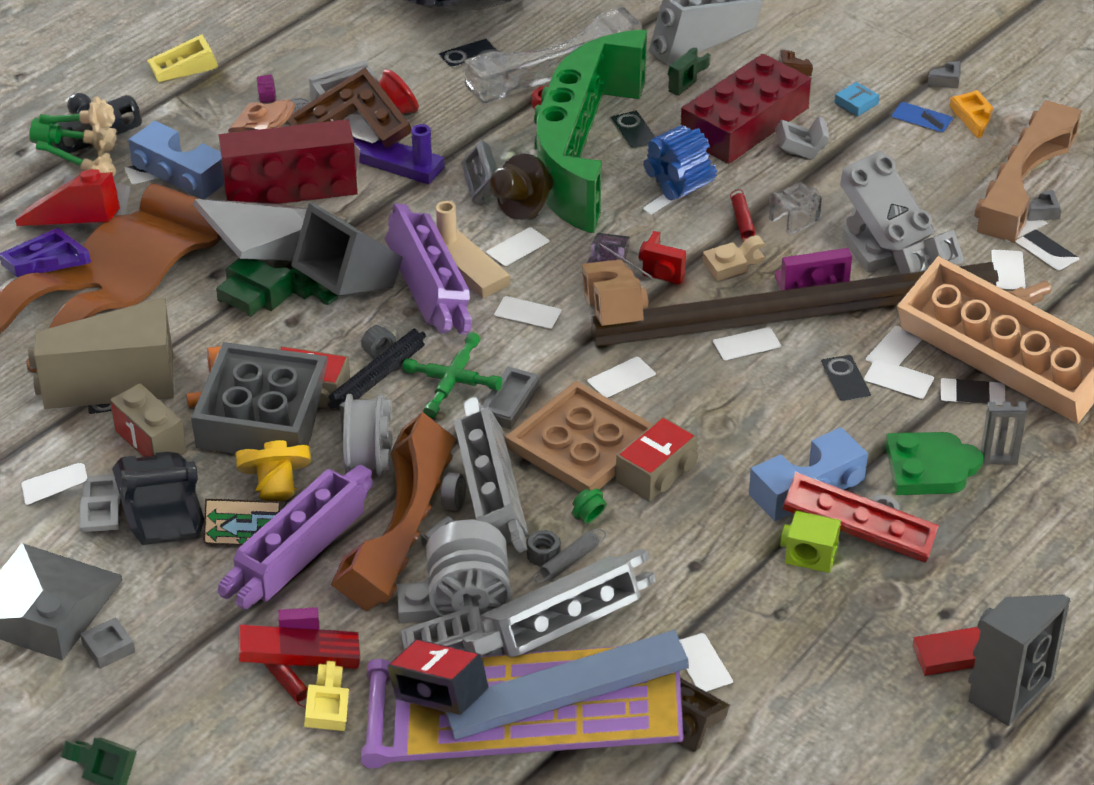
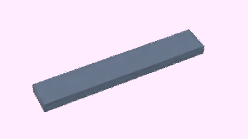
(571, 683)

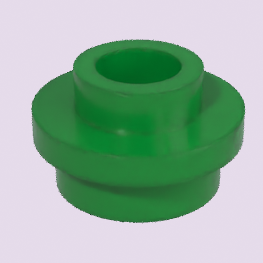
(588, 505)

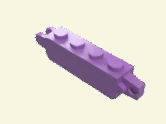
(429, 270)
(296, 535)

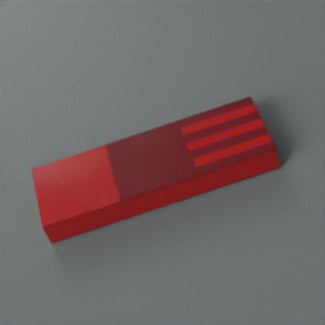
(298, 646)

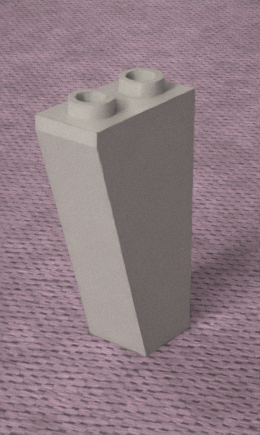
(700, 25)

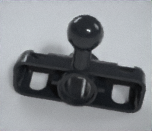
(81, 102)

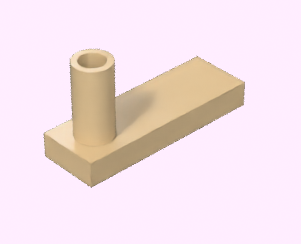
(475, 266)

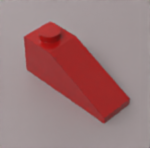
(84, 199)

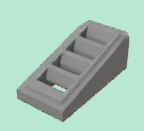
(457, 623)

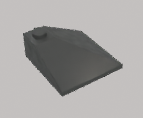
(50, 599)

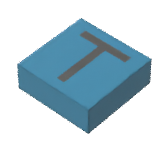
(856, 99)

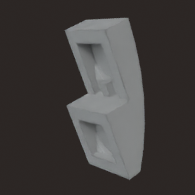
(922, 254)
(100, 504)

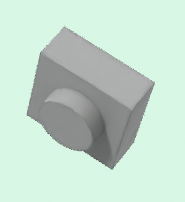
(414, 603)

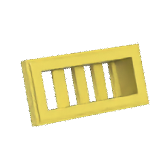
(184, 60)

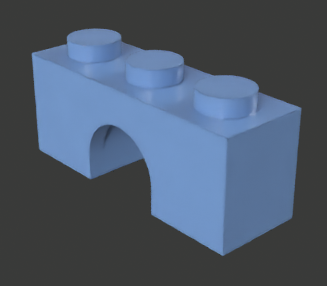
(159, 153)
(833, 460)

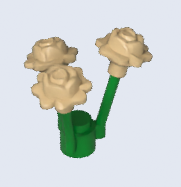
(100, 116)

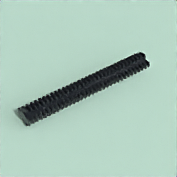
(378, 368)

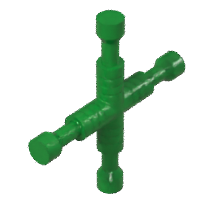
(451, 374)

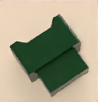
(255, 285)

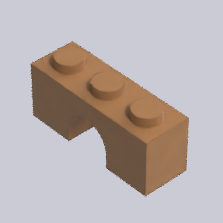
(614, 292)

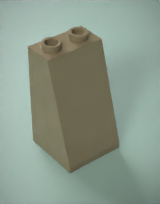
(104, 356)

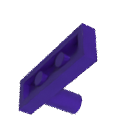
(400, 159)

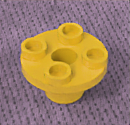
(274, 468)

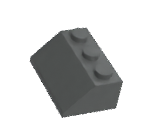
(1017, 653)

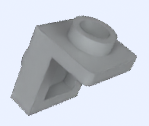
(801, 140)

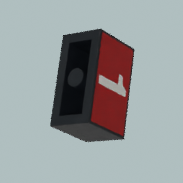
(438, 676)

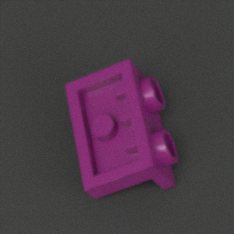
(814, 269)

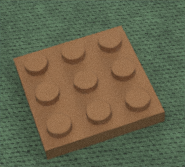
(577, 437)

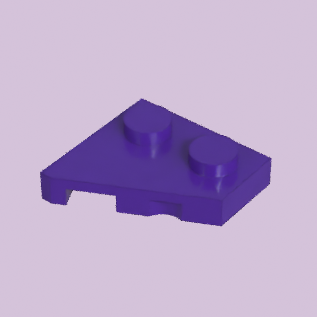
(44, 254)

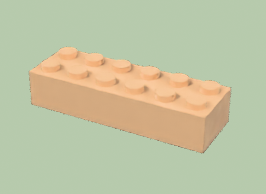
(1002, 337)

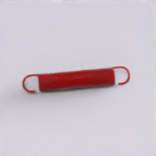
(742, 215)
(289, 681)

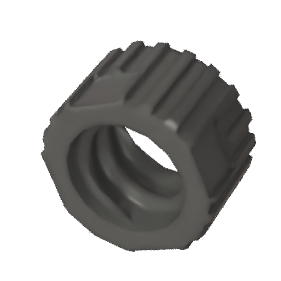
(371, 338)
(542, 538)

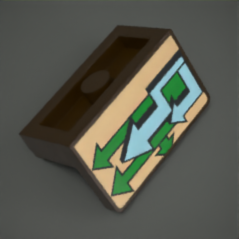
(236, 520)

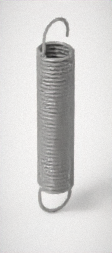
(569, 555)

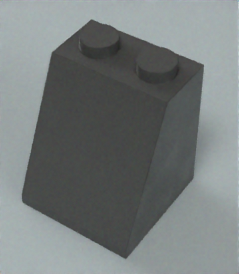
(343, 255)

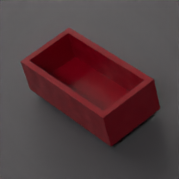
(747, 106)
(289, 163)

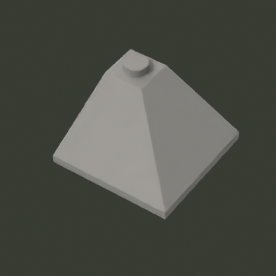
(255, 228)

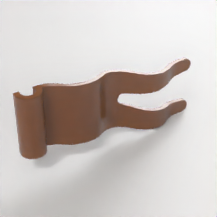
(126, 259)

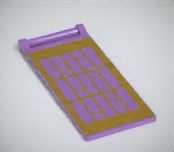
(624, 717)

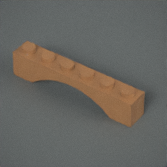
(1006, 201)

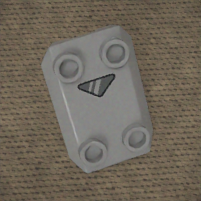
(884, 203)

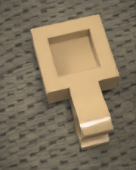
(731, 261)

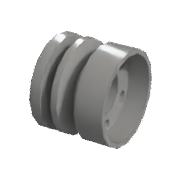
(467, 567)

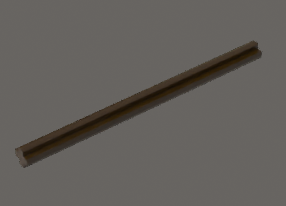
(769, 307)

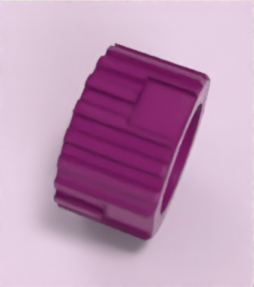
(266, 88)

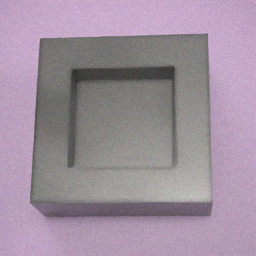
(107, 642)

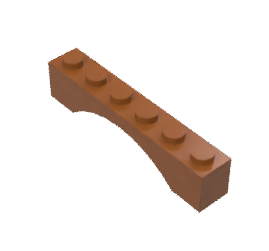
(418, 460)

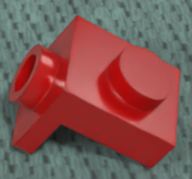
(662, 261)

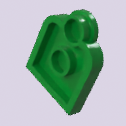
(930, 462)

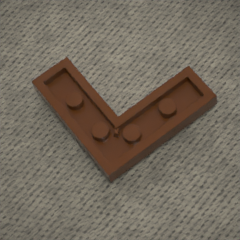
(358, 94)

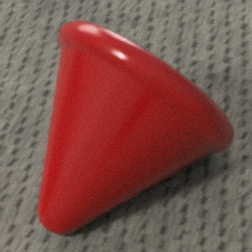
(398, 92)

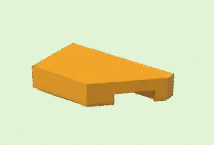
(973, 111)

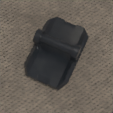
(159, 497)

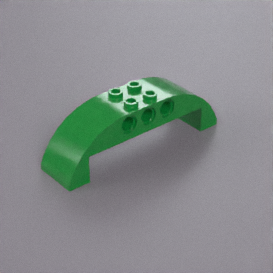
(569, 105)

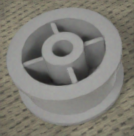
(367, 434)

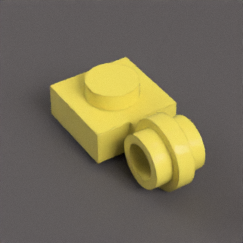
(327, 700)

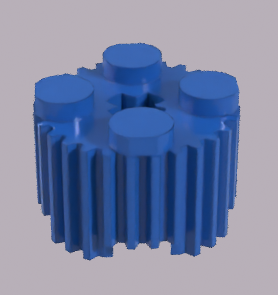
(679, 161)

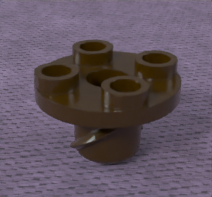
(521, 186)

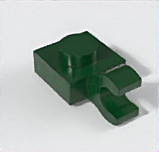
(684, 71)
(306, 286)
(103, 760)

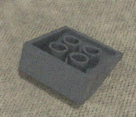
(258, 398)

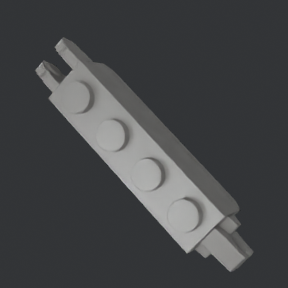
(490, 473)
(561, 606)

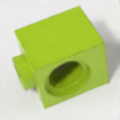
(811, 541)

